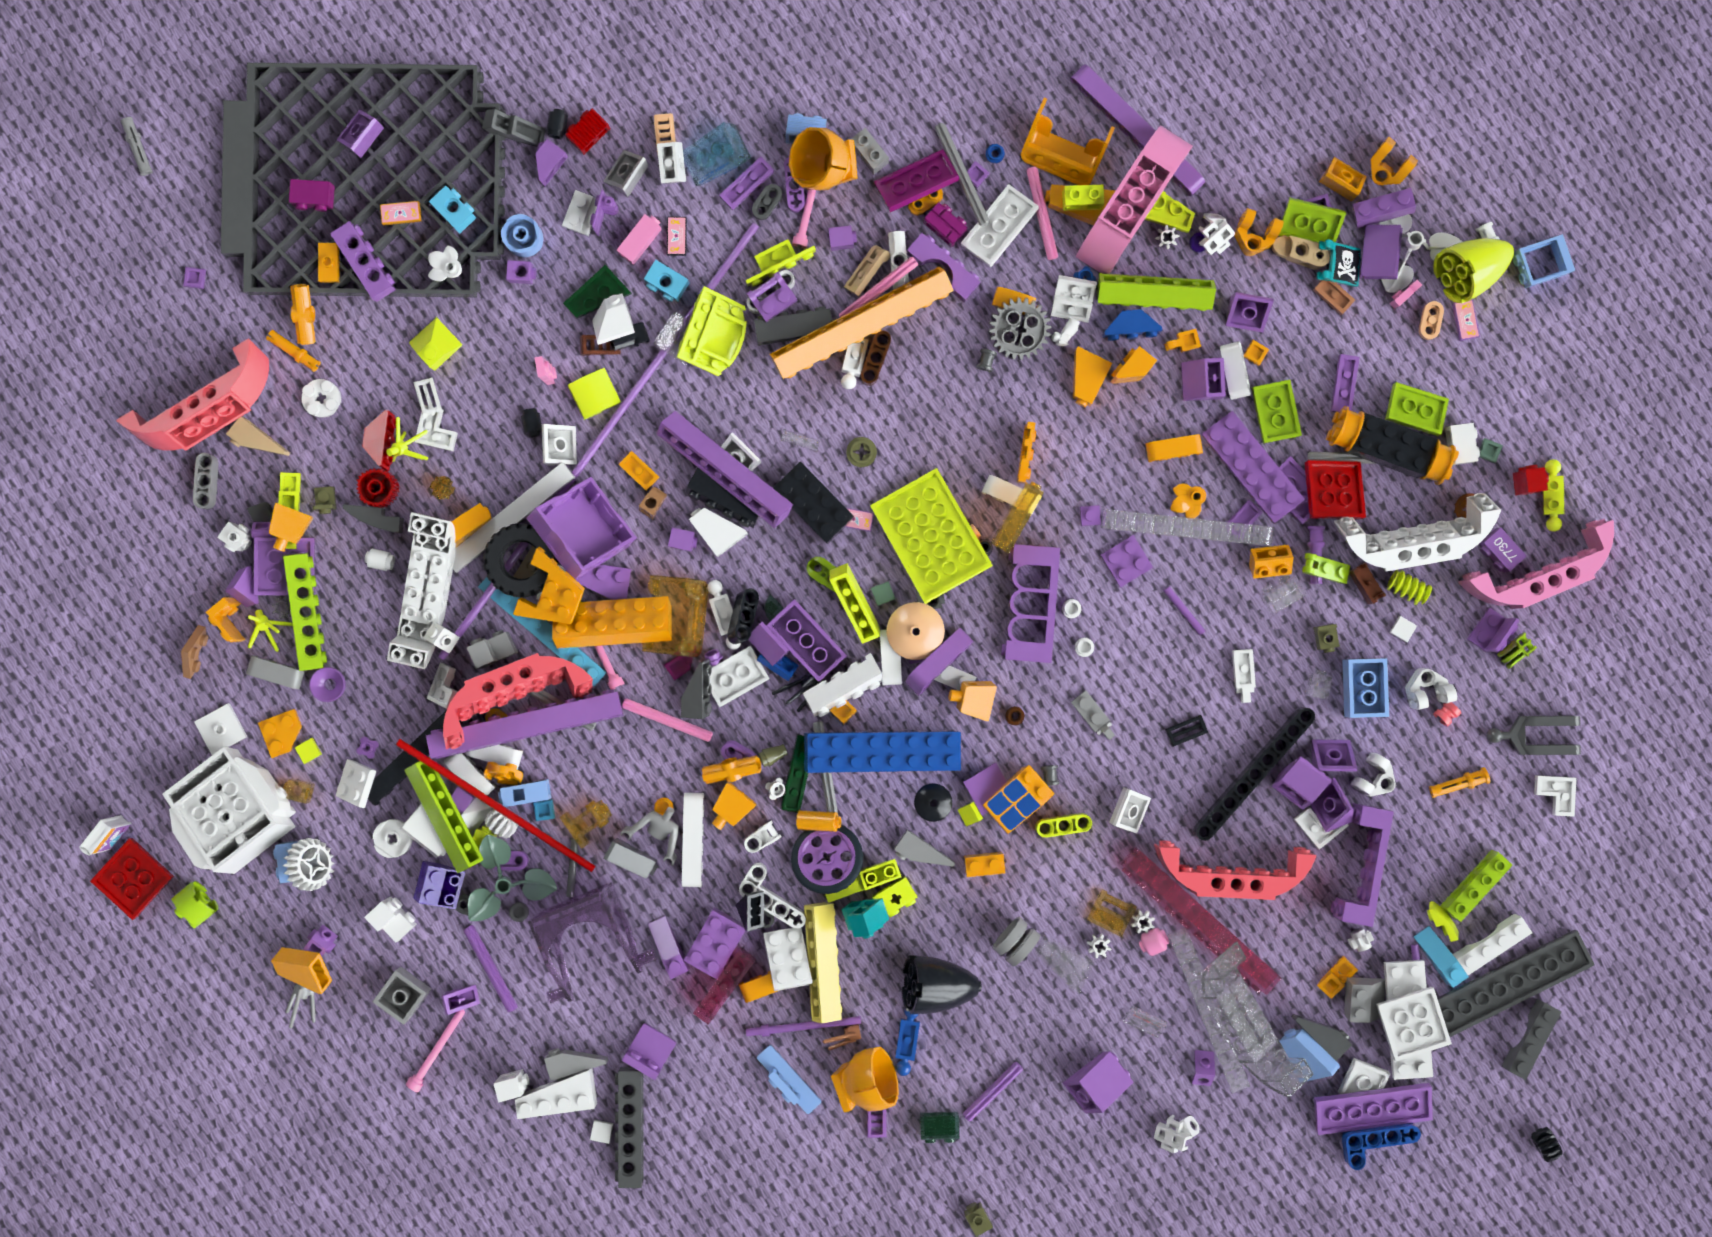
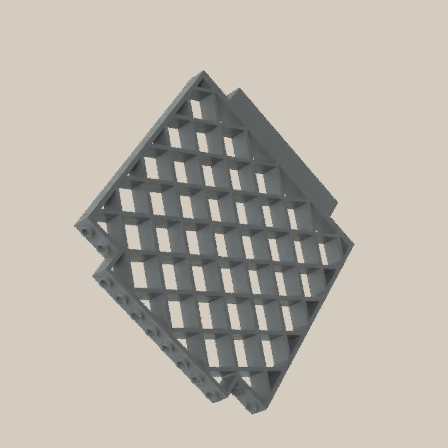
(243, 175)

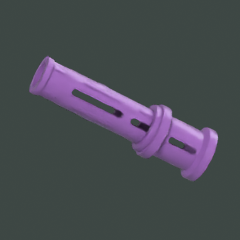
(1316, 544)

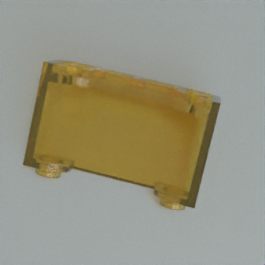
(689, 607)

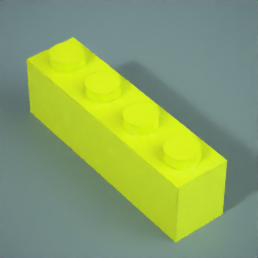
(854, 603)

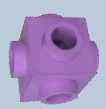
(323, 939)

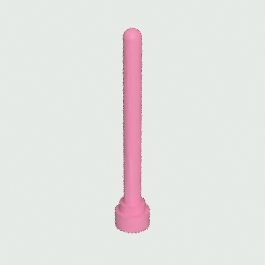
(801, 237)
(614, 679)
(415, 1082)

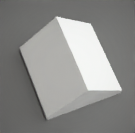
(559, 444)
(741, 452)
(1130, 810)

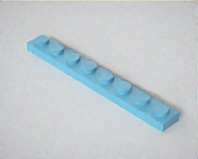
(543, 631)

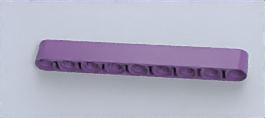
(1130, 122)

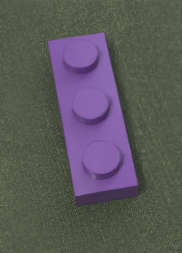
(746, 183)
(1345, 382)

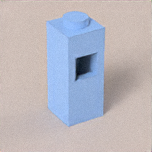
(525, 793)

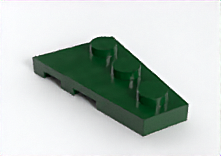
(594, 291)

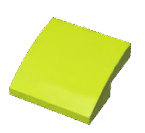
(594, 393)

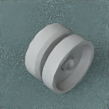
(1016, 941)

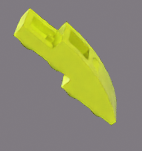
(869, 878)

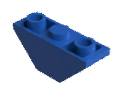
(1131, 324)

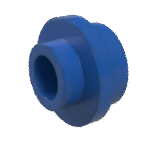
(995, 147)

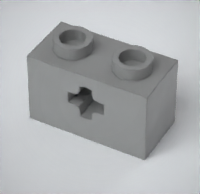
(870, 151)

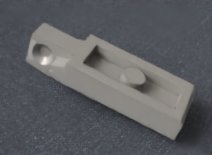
(1093, 714)

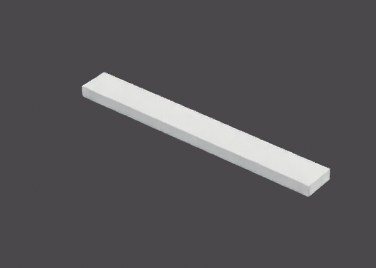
(512, 514)

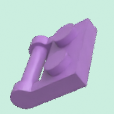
(774, 303)

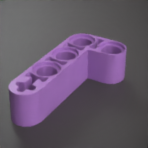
(938, 661)

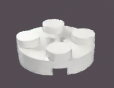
(311, 393)
(382, 840)

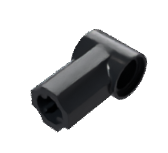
(632, 339)

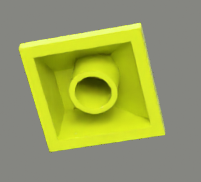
(435, 344)

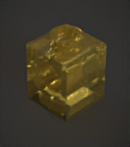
(306, 787)

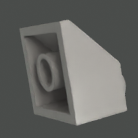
(1362, 997)

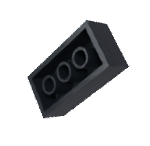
(814, 503)

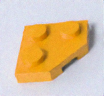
(280, 732)

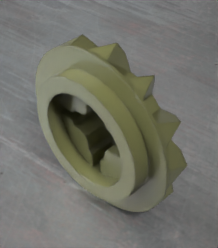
(867, 458)

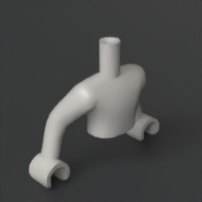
(659, 828)

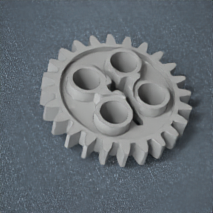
(1037, 331)

